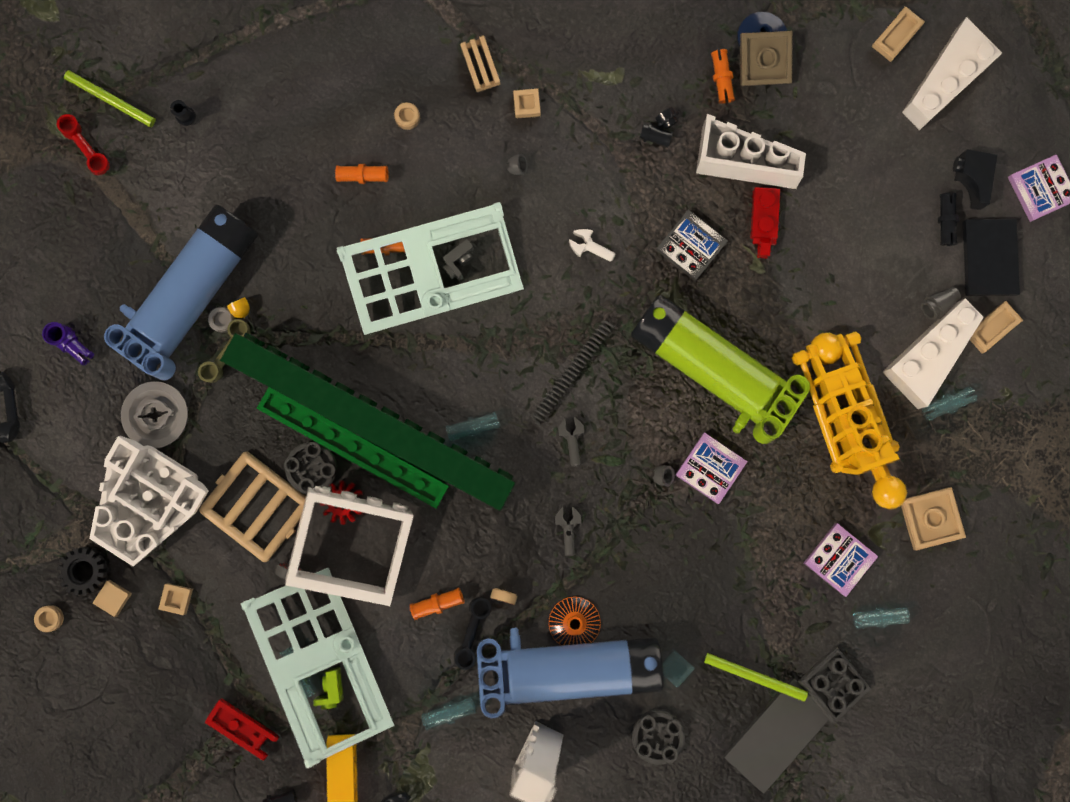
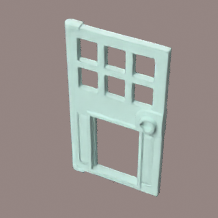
(424, 268)
(312, 659)

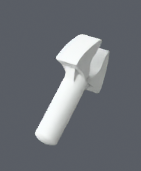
(590, 245)

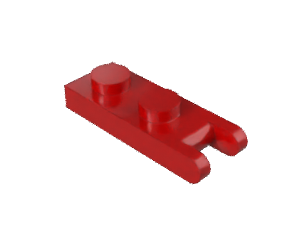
(240, 728)

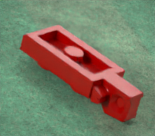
(765, 219)

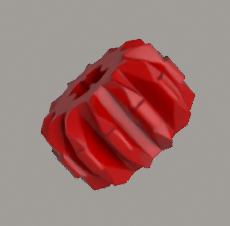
(339, 512)

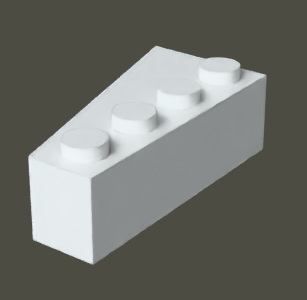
(956, 67)
(747, 156)
(933, 354)
(537, 765)

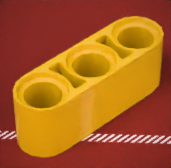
(342, 772)

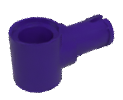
(67, 343)

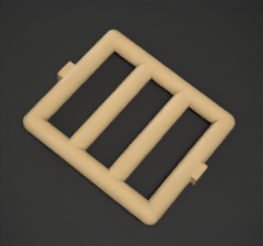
(225, 523)

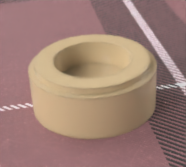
(407, 116)
(504, 596)
(48, 618)

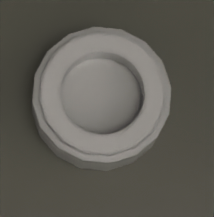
(219, 319)

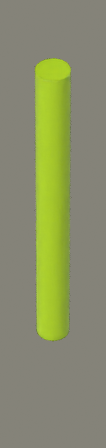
(109, 98)
(756, 677)

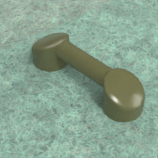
(212, 371)

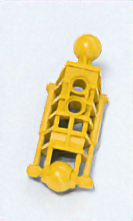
(862, 400)

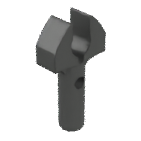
(572, 440)
(569, 547)

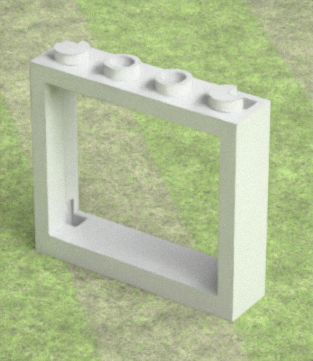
(339, 586)

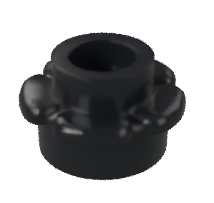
(667, 118)

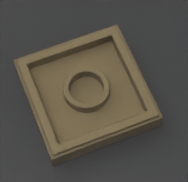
(765, 58)

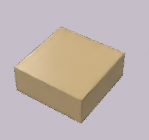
(526, 103)
(112, 598)
(175, 599)

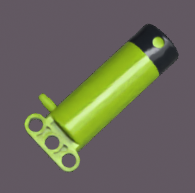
(721, 368)

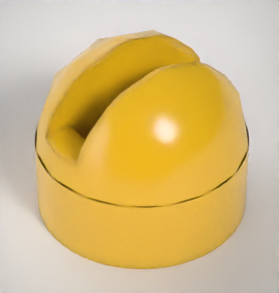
(239, 308)

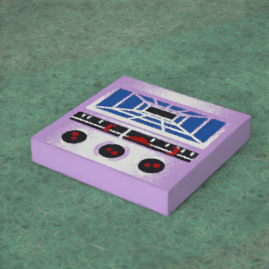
(1042, 187)
(711, 468)
(840, 559)

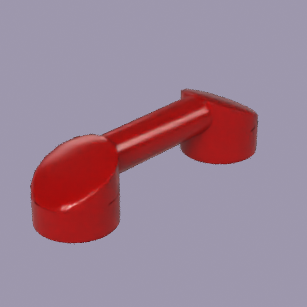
(71, 129)

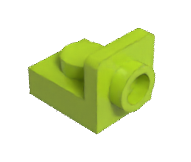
(333, 685)

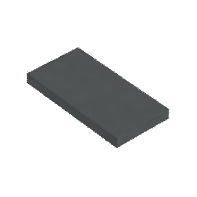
(775, 738)

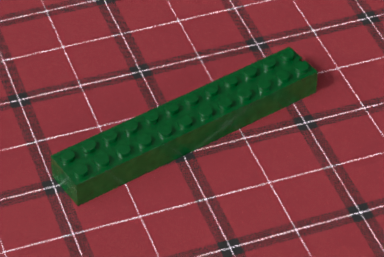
(367, 421)

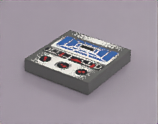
(691, 245)

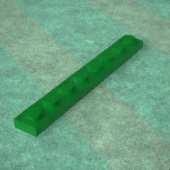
(353, 447)

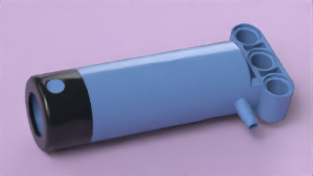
(181, 293)
(569, 671)

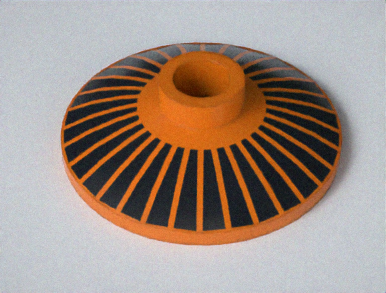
(570, 609)

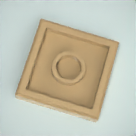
(932, 518)

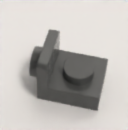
(458, 255)

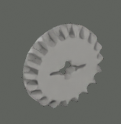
(142, 402)

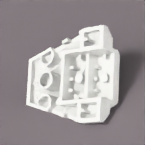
(142, 500)

